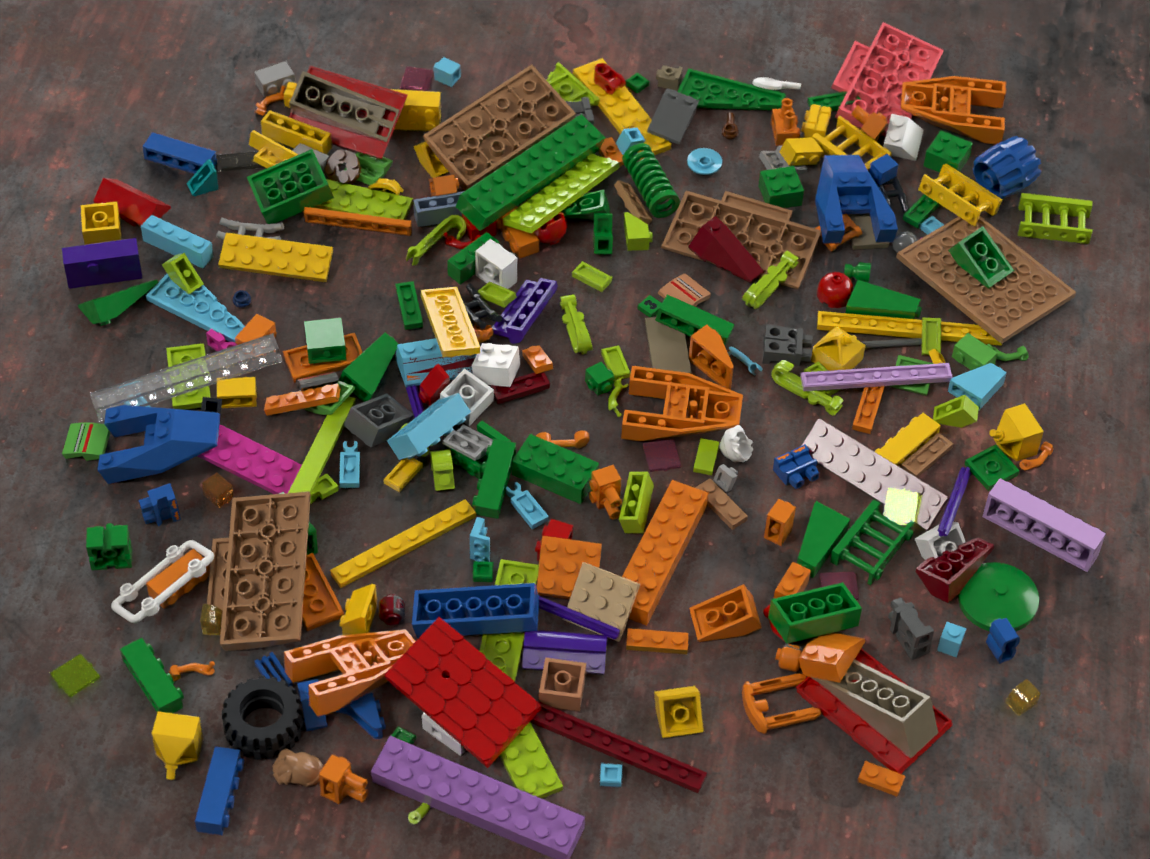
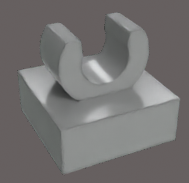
(725, 477)

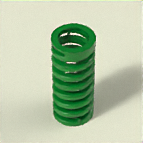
(650, 180)

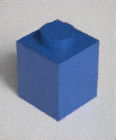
(883, 169)

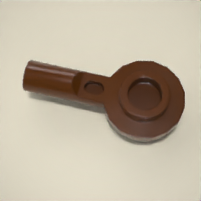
(730, 129)

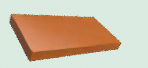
(299, 365)
(319, 600)

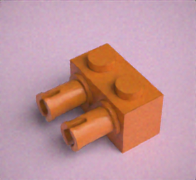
(784, 123)
(873, 123)
(606, 490)
(338, 781)

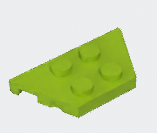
(569, 86)

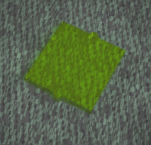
(901, 505)
(75, 675)

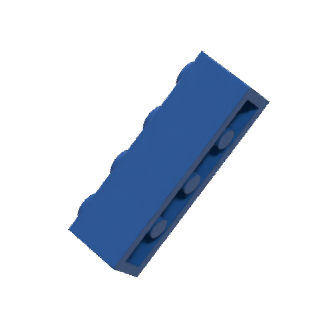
(177, 153)
(218, 791)

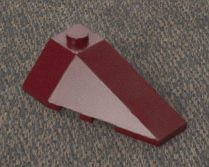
(720, 246)
(951, 571)

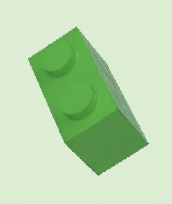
(973, 352)

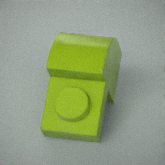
(442, 469)

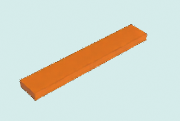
(358, 221)

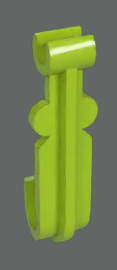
(436, 234)
(760, 292)
(575, 326)
(790, 381)

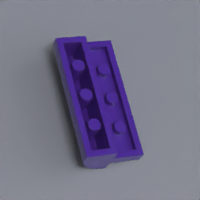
(525, 309)
(564, 646)

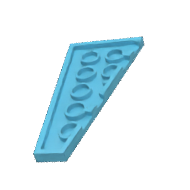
(197, 307)

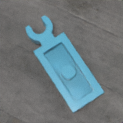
(350, 466)
(527, 506)

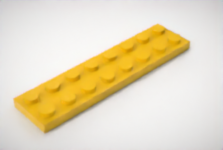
(621, 108)

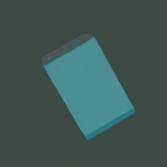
(204, 180)

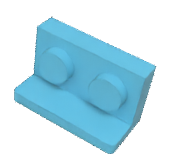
(479, 542)

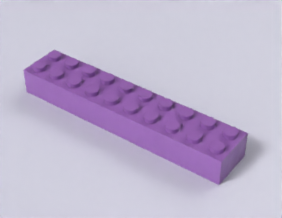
(478, 799)

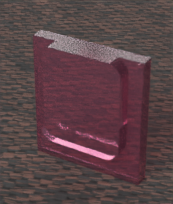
(416, 79)
(847, 578)

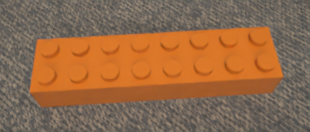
(663, 546)

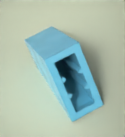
(978, 384)

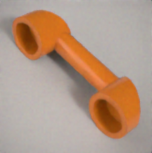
(580, 439)

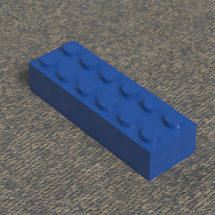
(478, 609)

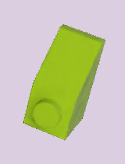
(636, 233)
(183, 273)
(956, 412)

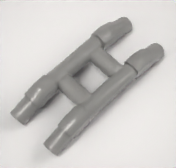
(242, 227)

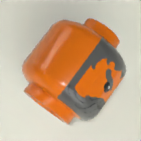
(788, 657)

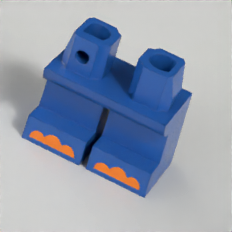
(795, 466)
(160, 505)

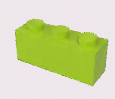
(636, 502)

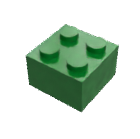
(949, 150)
(781, 187)

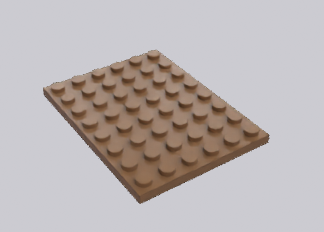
(1004, 307)

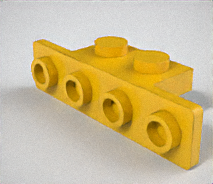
(269, 152)

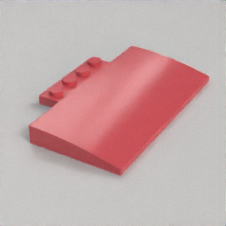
(880, 70)

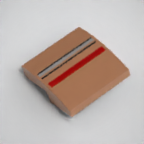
(686, 290)

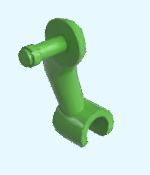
(1021, 354)

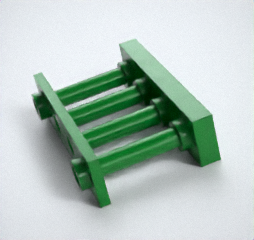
(862, 526)

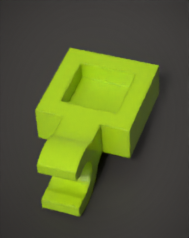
(324, 487)

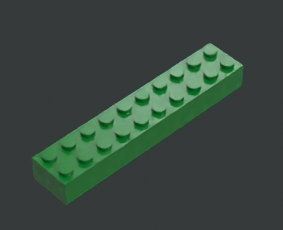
(529, 172)

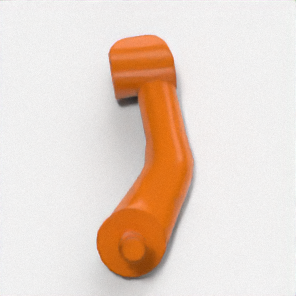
(261, 110)
(1047, 449)
(196, 667)

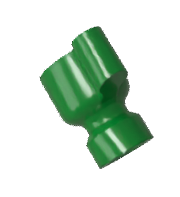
(859, 272)

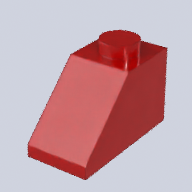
(433, 385)

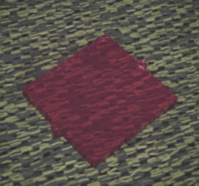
(661, 455)

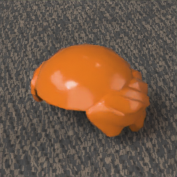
(483, 334)

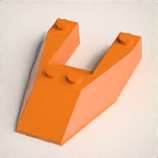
(948, 101)
(689, 406)
(359, 657)

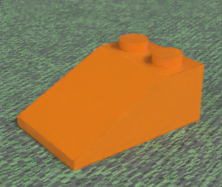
(711, 356)
(726, 615)
(830, 656)

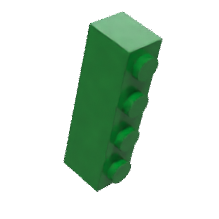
(690, 319)
(495, 478)
(151, 677)

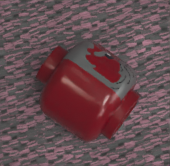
(391, 609)

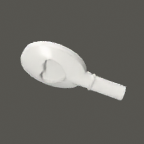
(769, 83)

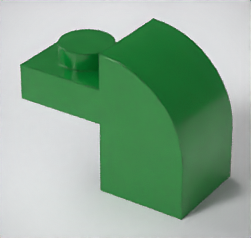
(602, 233)

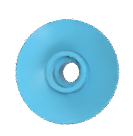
(704, 161)

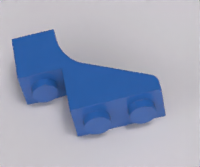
(365, 713)

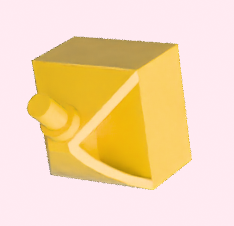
(838, 350)
(1018, 433)
(177, 740)

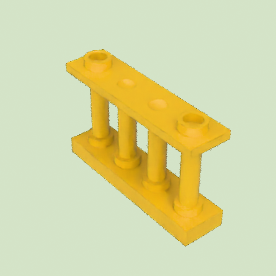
(855, 136)
(965, 187)

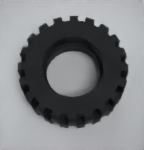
(262, 740)

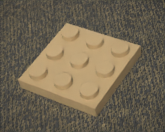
(603, 597)

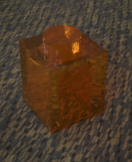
(217, 490)

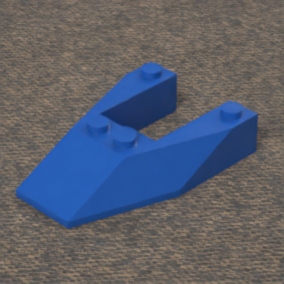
(850, 189)
(169, 440)

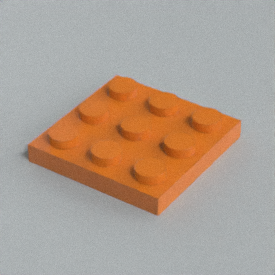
(561, 563)

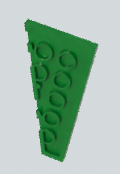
(727, 93)

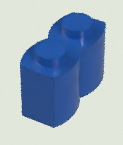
(1002, 640)

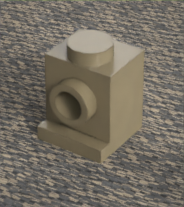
(669, 77)

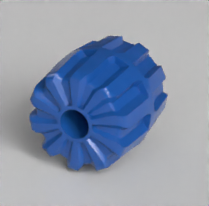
(1007, 167)

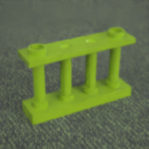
(1055, 205)

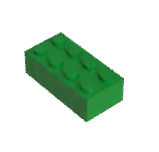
(554, 468)
(814, 612)

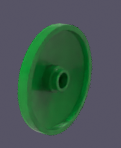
(999, 593)

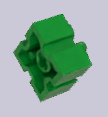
(109, 547)

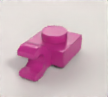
(217, 340)

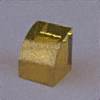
(211, 620)
(1023, 697)

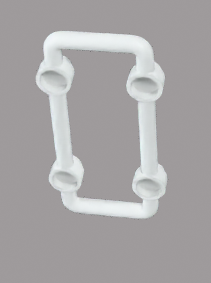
(149, 605)

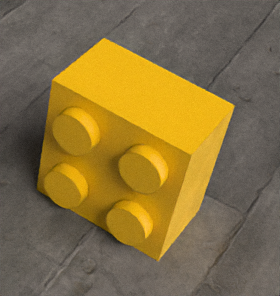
(100, 223)

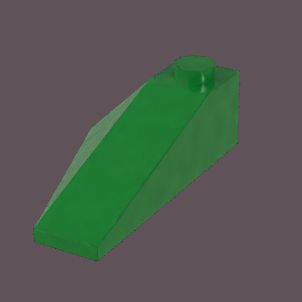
(587, 205)
(110, 306)

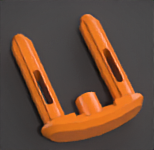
(755, 708)

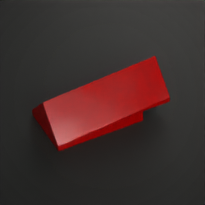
(132, 203)

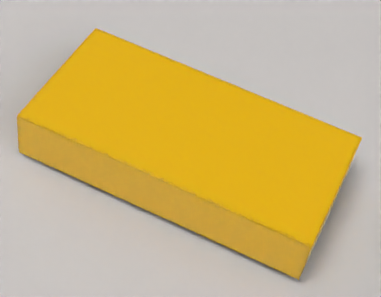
(403, 473)

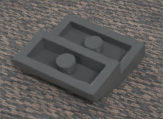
(317, 381)

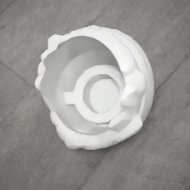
(736, 445)

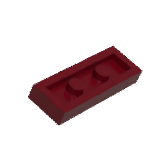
(521, 387)

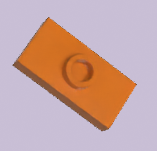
(610, 150)

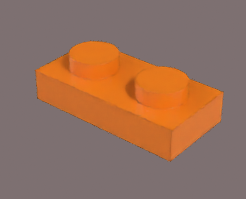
(537, 359)
(881, 778)

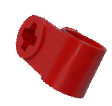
(607, 78)

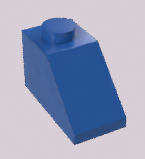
(311, 720)

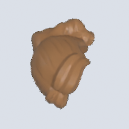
(297, 768)

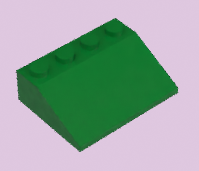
(290, 187)

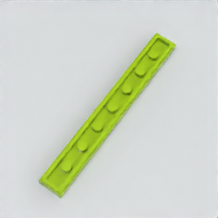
(321, 448)

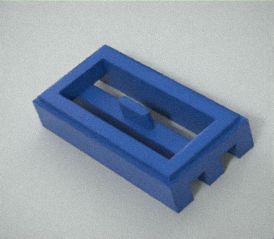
(266, 660)

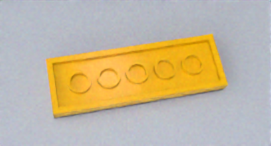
(275, 257)
(450, 322)

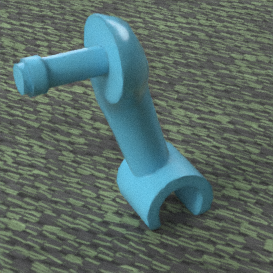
(743, 358)

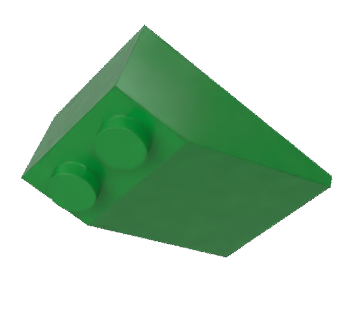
(981, 258)

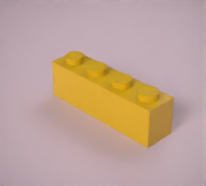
(293, 132)
(909, 439)

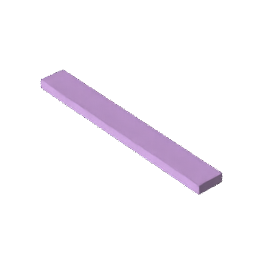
(876, 377)

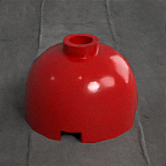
(552, 230)
(835, 289)

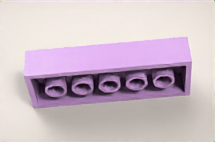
(1043, 525)

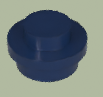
(241, 299)

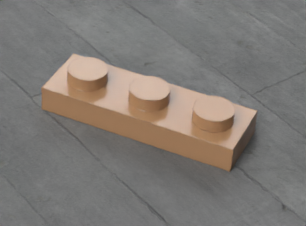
(632, 201)
(927, 455)
(723, 505)

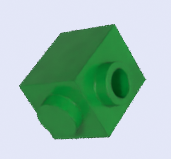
(599, 378)

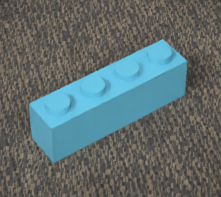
(177, 241)

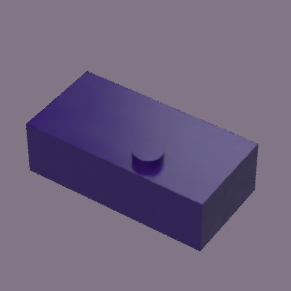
(102, 263)

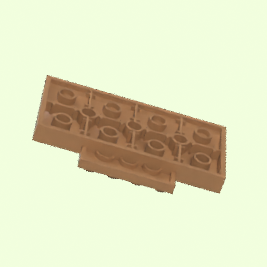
(499, 127)
(759, 227)
(261, 571)

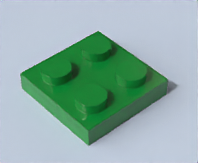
(991, 466)

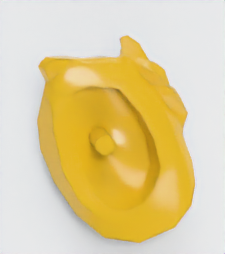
(385, 184)

